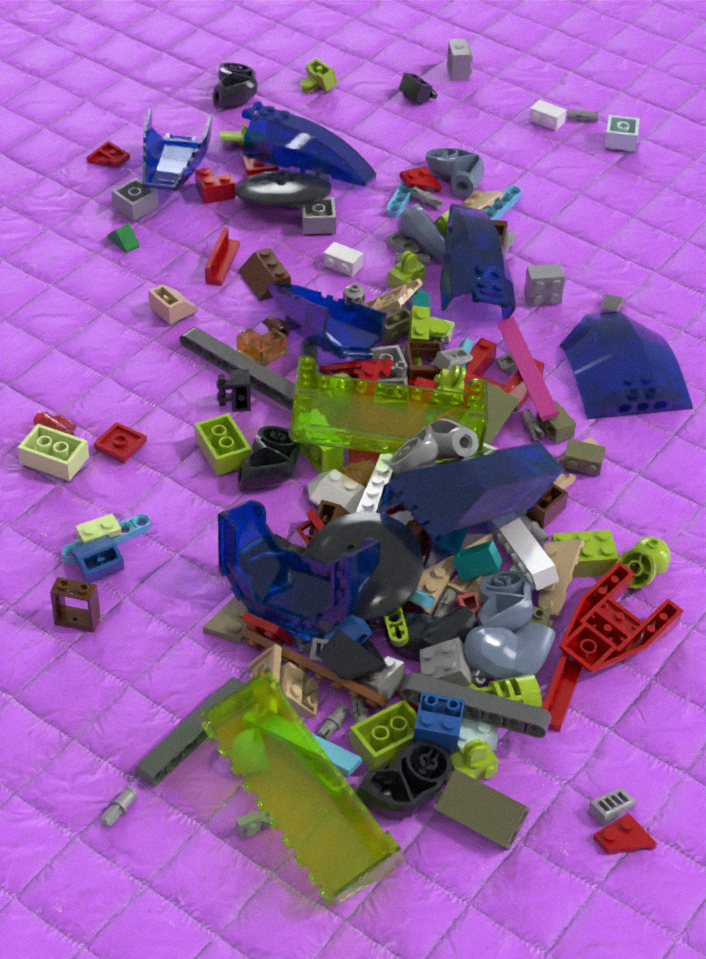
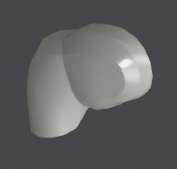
(436, 441)

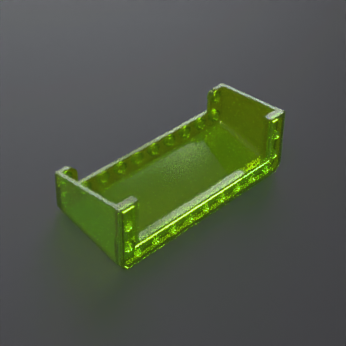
(376, 413)
(300, 789)

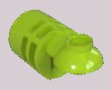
(519, 688)

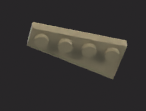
(228, 622)

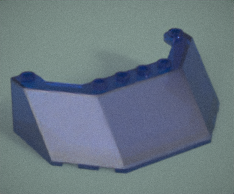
(287, 586)

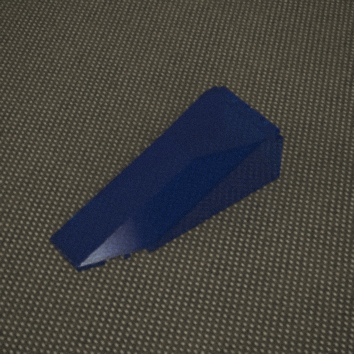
(471, 494)

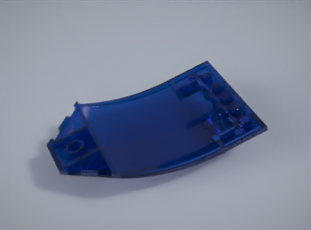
(624, 367)

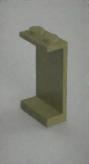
(499, 409)
(481, 808)

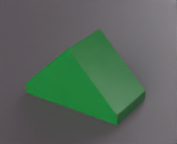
(124, 238)

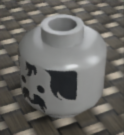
(354, 293)

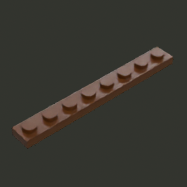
(320, 672)

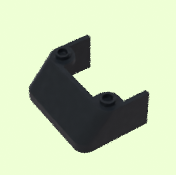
(350, 657)

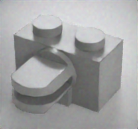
(388, 680)

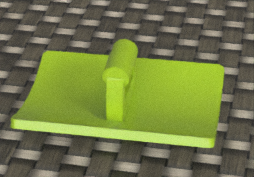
(234, 136)

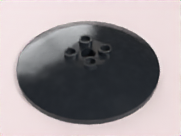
(282, 188)
(399, 563)

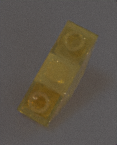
(359, 472)

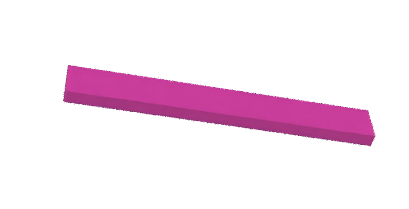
(528, 369)

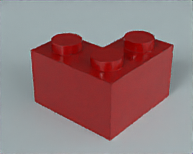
(212, 187)

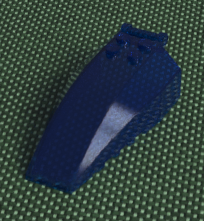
(298, 142)
(171, 159)
(475, 261)
(328, 323)

